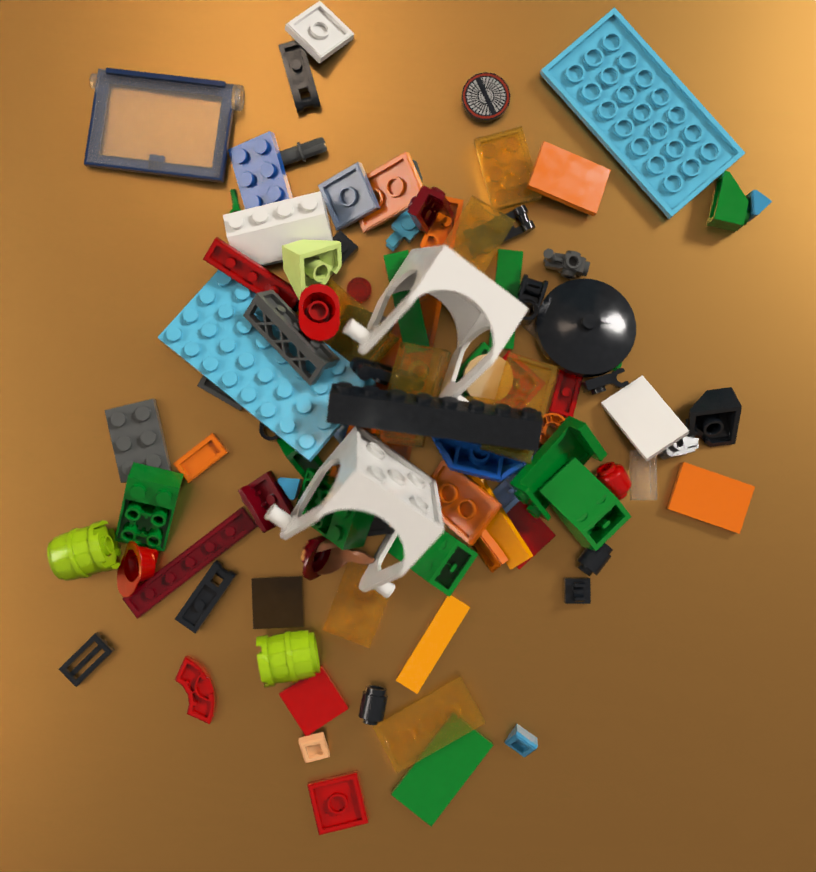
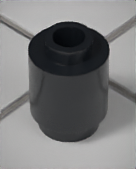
(594, 561)
(373, 704)

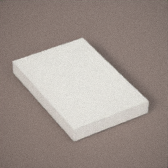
(645, 418)

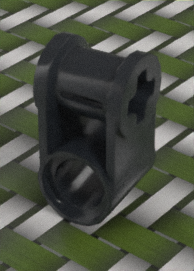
(531, 295)

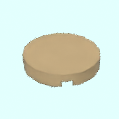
(488, 382)

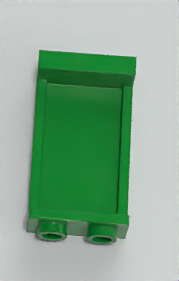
(570, 440)

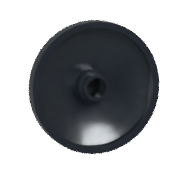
(585, 327)

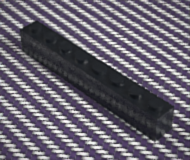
(434, 416)

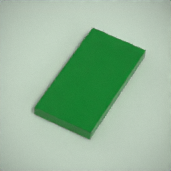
(438, 777)

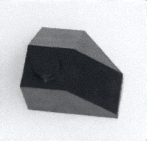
(716, 417)

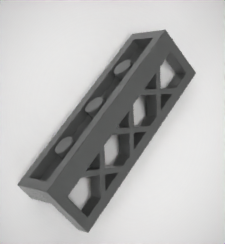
(280, 314)

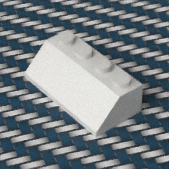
(265, 228)

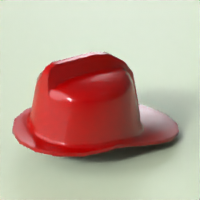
(319, 312)
(135, 567)

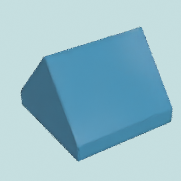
(757, 203)
(290, 486)
(522, 741)

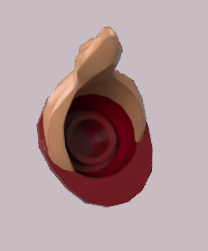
(324, 557)

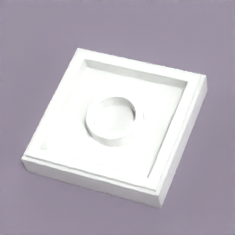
(319, 31)

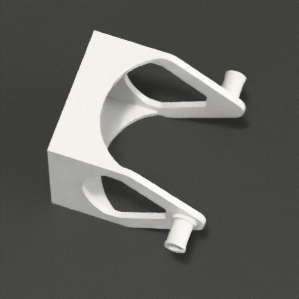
(468, 295)
(380, 483)

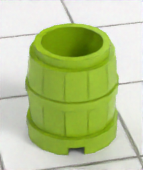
(84, 552)
(287, 657)

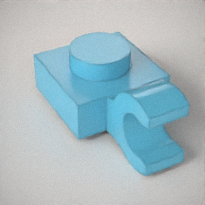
(404, 229)

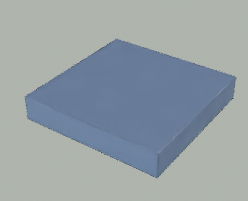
(349, 196)

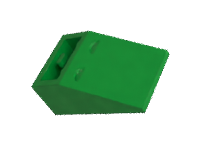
(584, 505)
(148, 506)
(342, 527)
(441, 563)

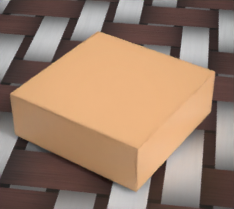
(314, 747)

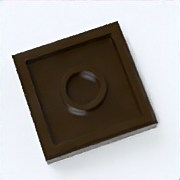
(278, 602)

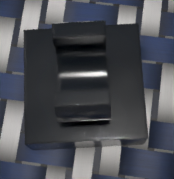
(577, 590)

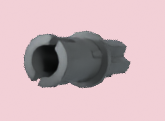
(303, 151)

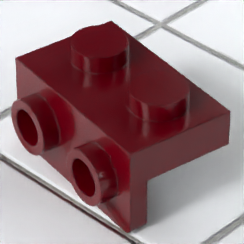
(426, 207)
(261, 496)

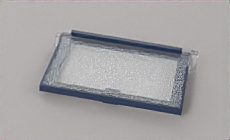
(161, 124)

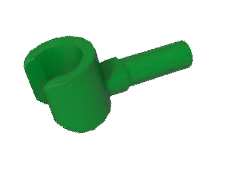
(235, 206)

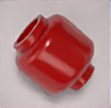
(614, 478)

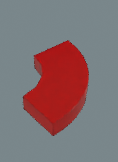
(198, 688)

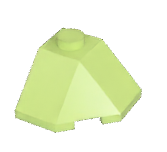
(310, 262)

